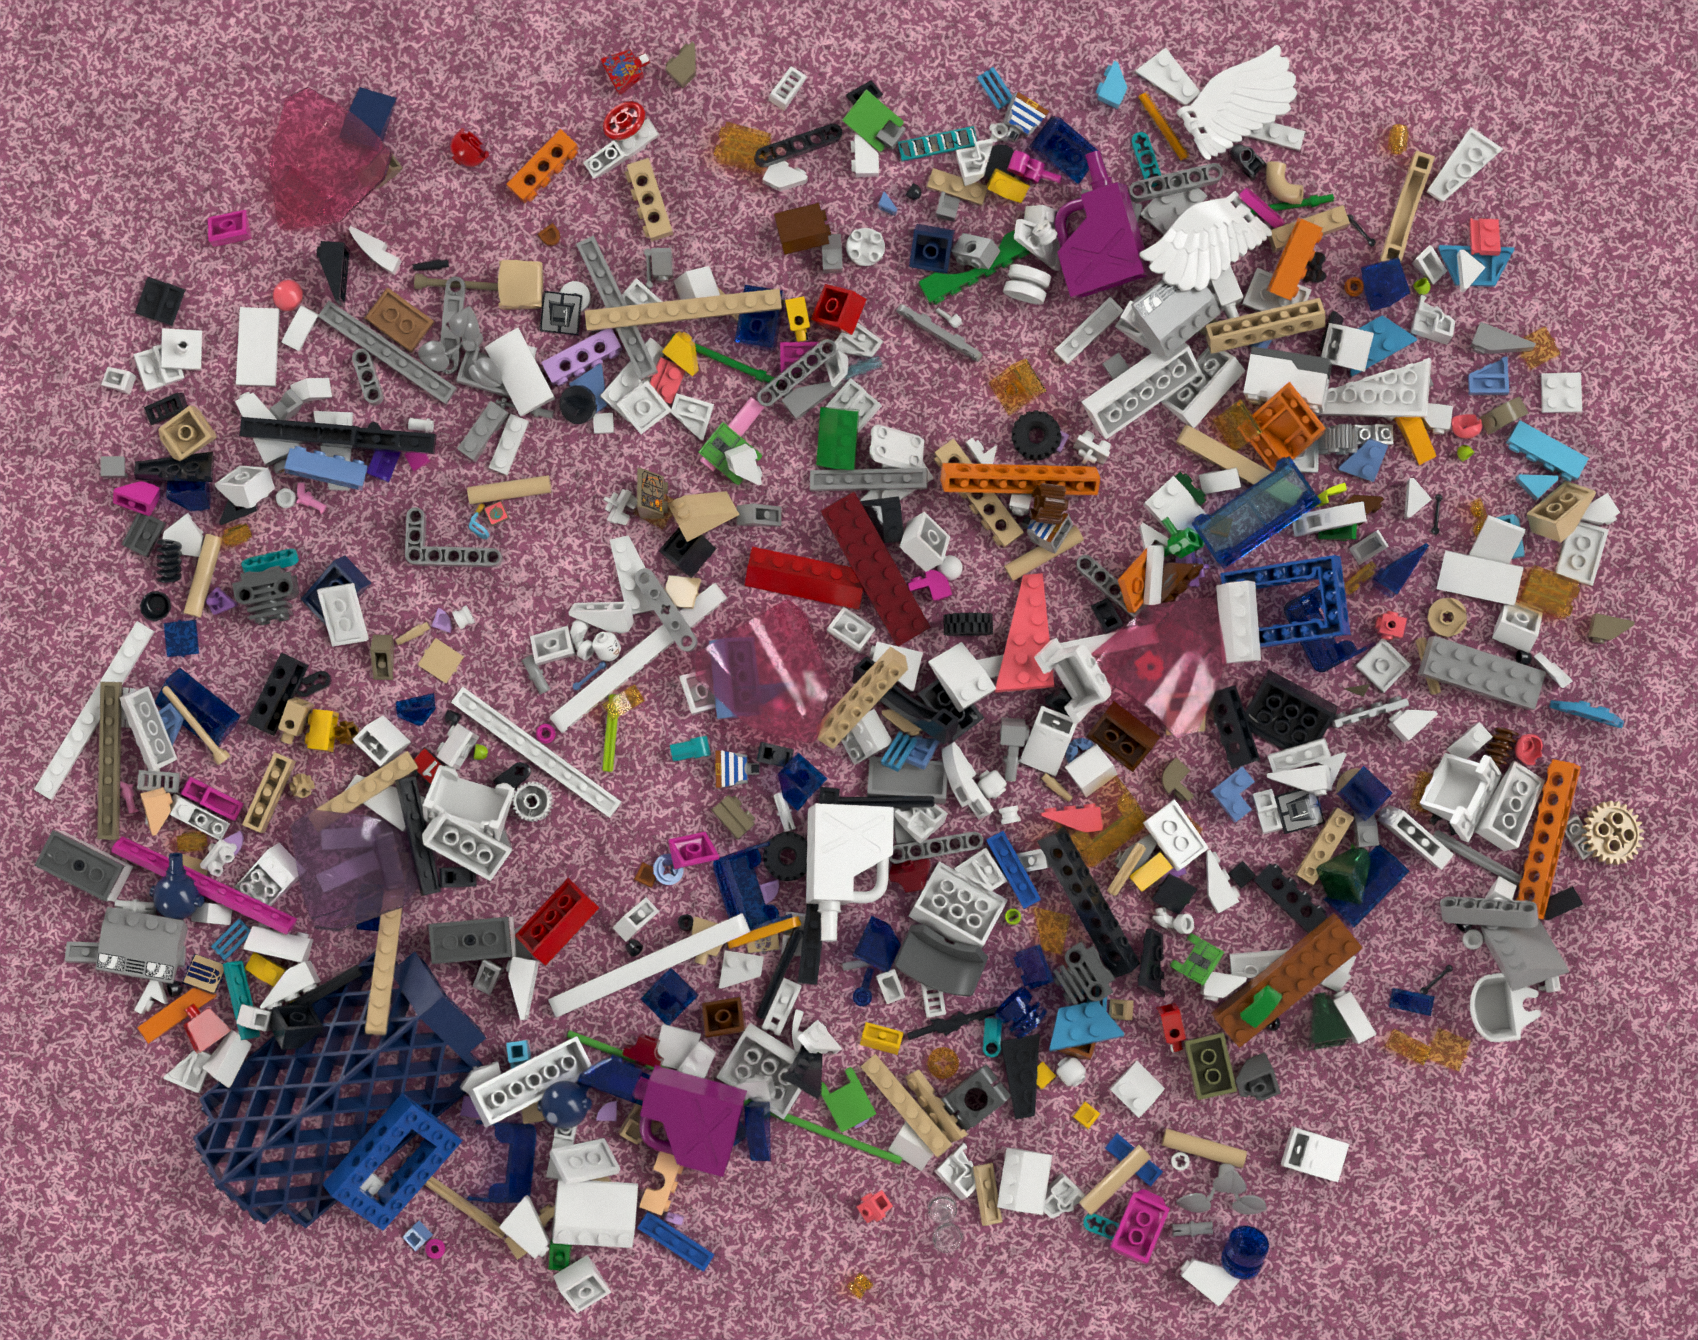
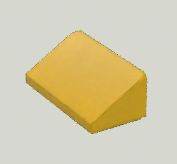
(1150, 872)
(881, 1038)

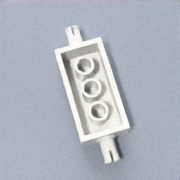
(1226, 292)

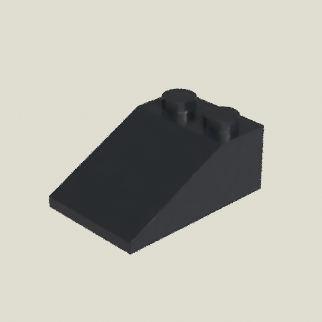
(335, 264)
(886, 517)

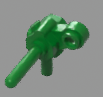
(1182, 541)

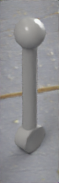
(647, 252)

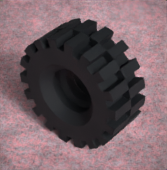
(1021, 431)
(968, 624)
(772, 859)

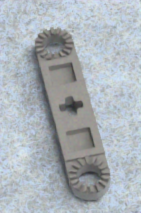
(452, 304)
(955, 341)
(674, 620)

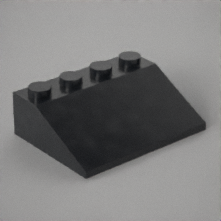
(1299, 713)

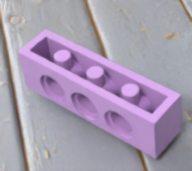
(553, 364)

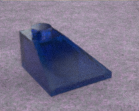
(1384, 283)
(189, 495)
(799, 781)
(878, 945)

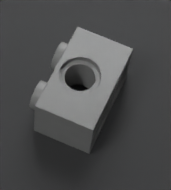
(975, 251)

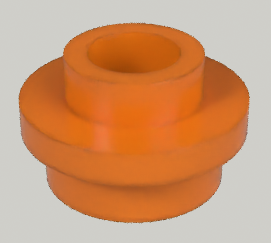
(1360, 286)

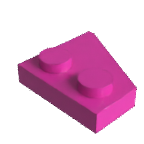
(794, 350)

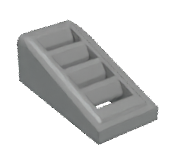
(141, 779)

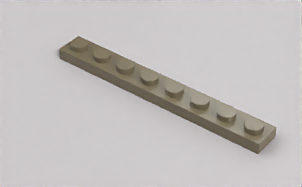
(109, 760)

